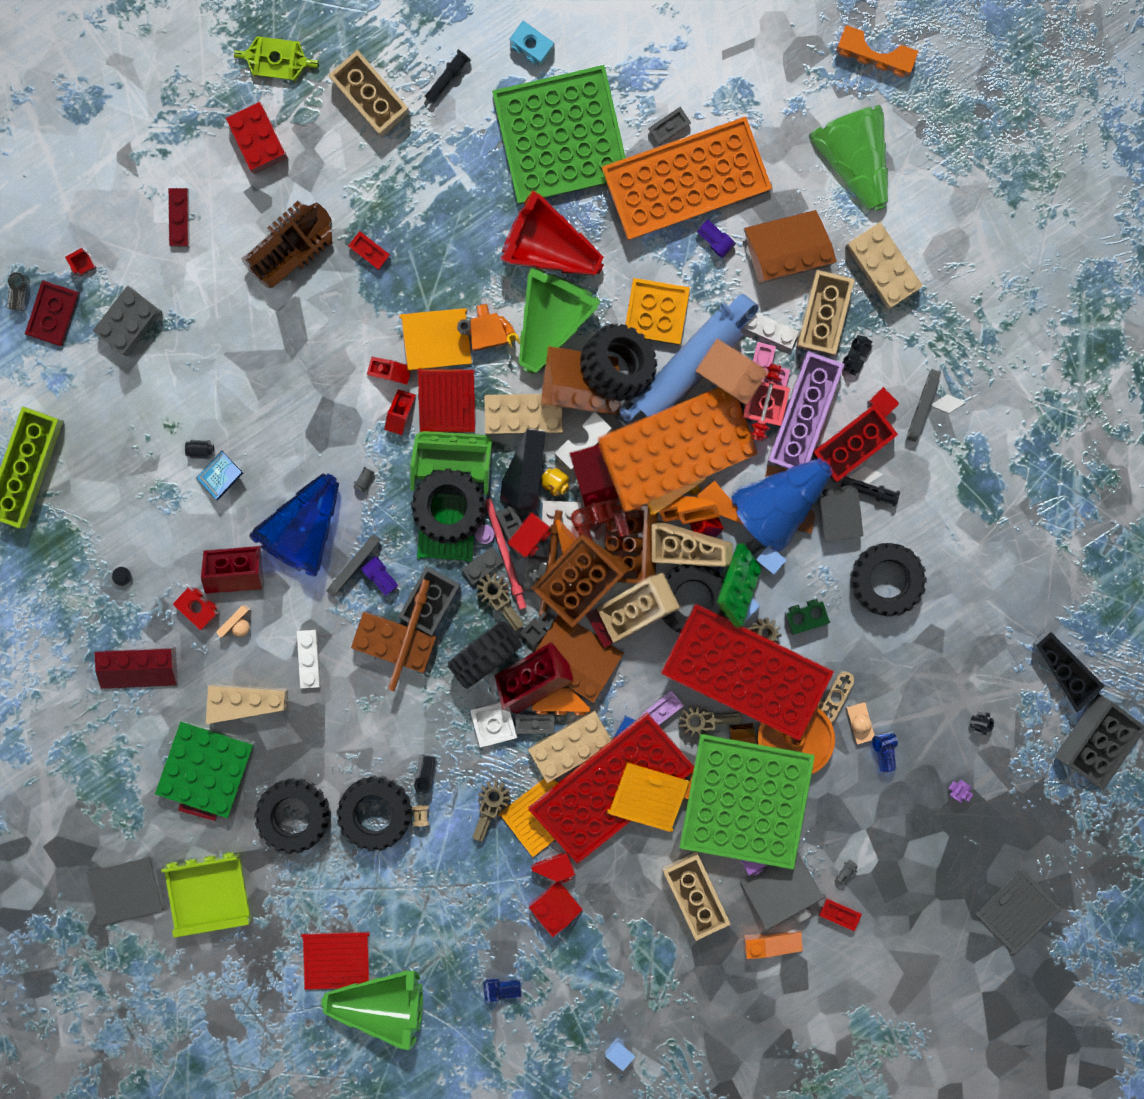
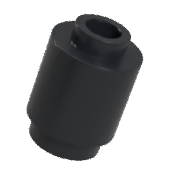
(199, 449)

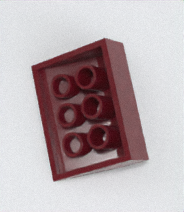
(593, 475)

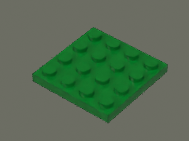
(204, 769)

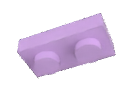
(664, 707)

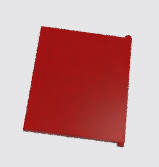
(446, 400)
(335, 959)

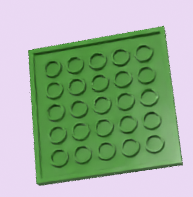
(559, 132)
(747, 801)

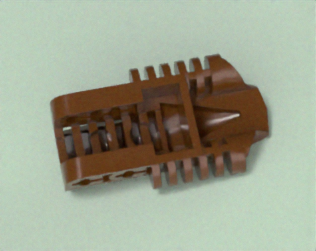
(290, 243)

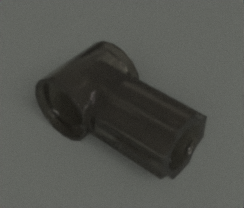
(17, 294)

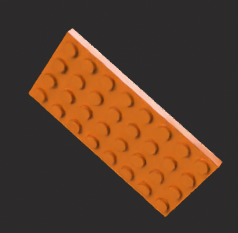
(686, 178)
(677, 447)

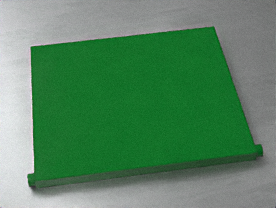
(446, 510)

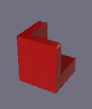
(80, 262)
(884, 401)
(709, 527)

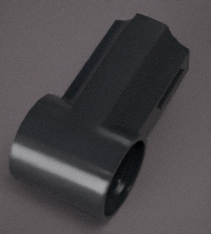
(425, 771)

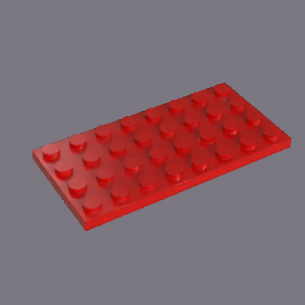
(747, 672)
(579, 803)

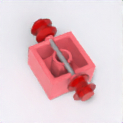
(767, 403)

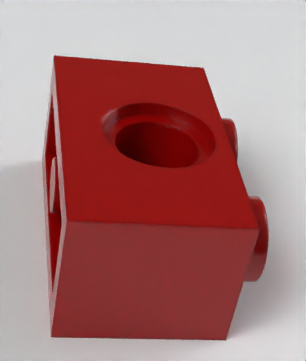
(185, 606)

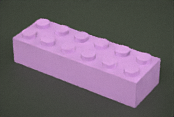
(805, 411)

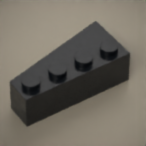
(1071, 674)

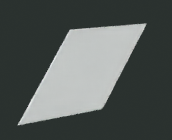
(948, 403)
(866, 475)

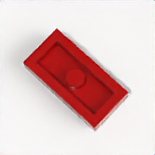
(369, 250)
(840, 914)

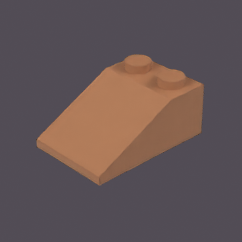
(731, 371)

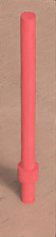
(516, 588)

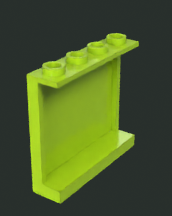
(207, 894)

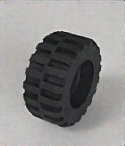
(632, 348)
(448, 532)
(699, 573)
(914, 579)
(484, 654)
(356, 831)
(274, 833)

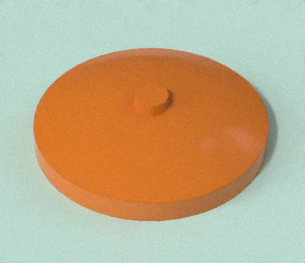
(816, 739)

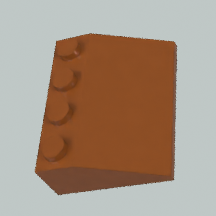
(789, 246)
(567, 387)
(635, 549)
(579, 579)
(588, 659)

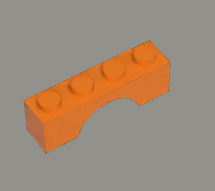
(898, 61)

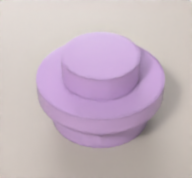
(484, 534)

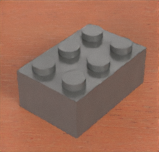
(127, 321)
(439, 597)

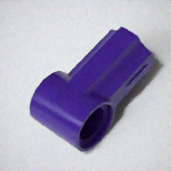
(720, 242)
(376, 572)

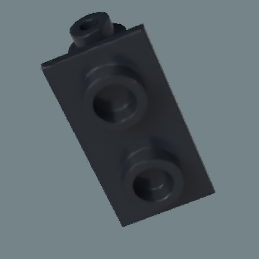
(859, 347)

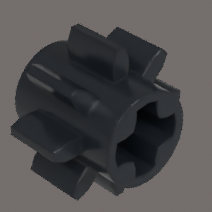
(982, 723)

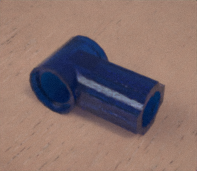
(884, 746)
(496, 990)

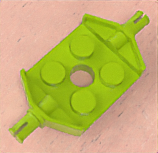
(288, 67)

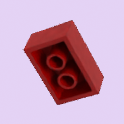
(256, 137)

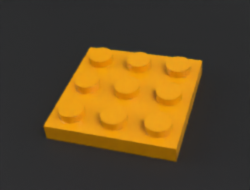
(657, 310)

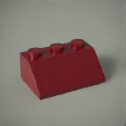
(232, 569)

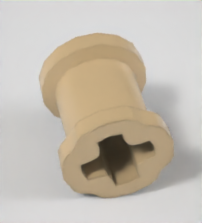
(420, 815)

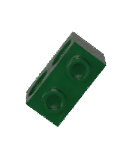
(808, 621)

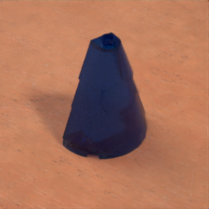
(301, 526)

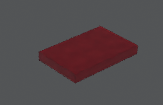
(52, 313)

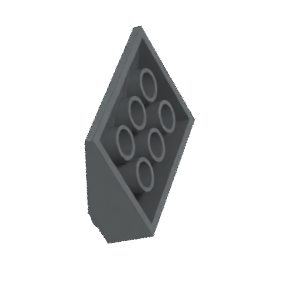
(1100, 741)

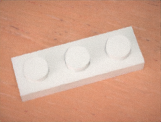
(772, 330)
(308, 658)

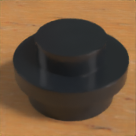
(121, 576)

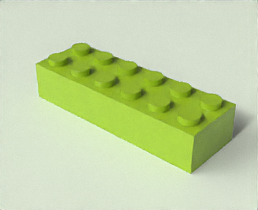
(26, 464)

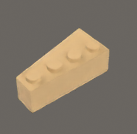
(684, 546)
(236, 702)

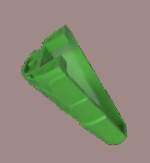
(858, 153)
(551, 316)
(380, 1007)

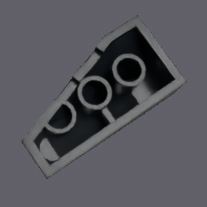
(523, 477)

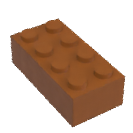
(384, 639)

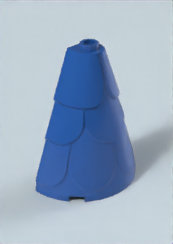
(780, 502)

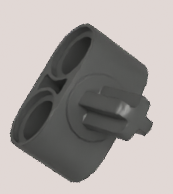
(535, 569)

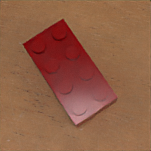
(855, 442)

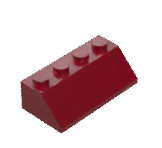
(136, 667)
(533, 678)

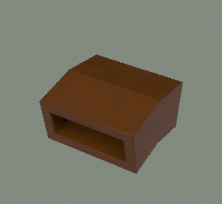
(743, 733)

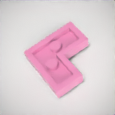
(764, 356)

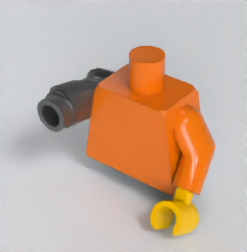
(488, 329)

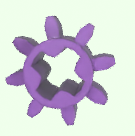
(960, 791)

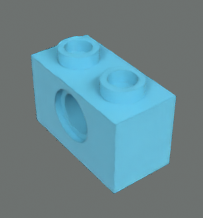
(527, 33)

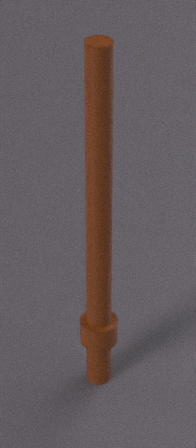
(552, 554)
(420, 599)

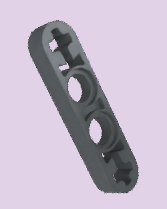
(923, 405)
(353, 565)

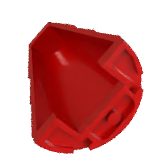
(549, 241)

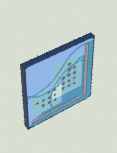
(219, 475)

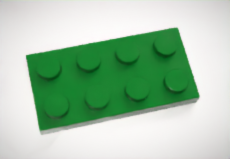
(739, 585)

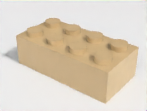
(369, 93)
(884, 265)
(825, 313)
(518, 412)
(638, 607)
(570, 746)
(696, 895)

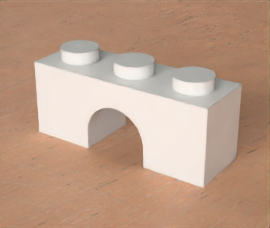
(595, 428)

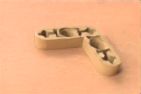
(822, 705)

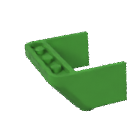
(452, 452)

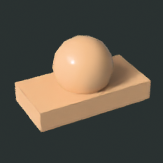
(236, 624)
(860, 722)

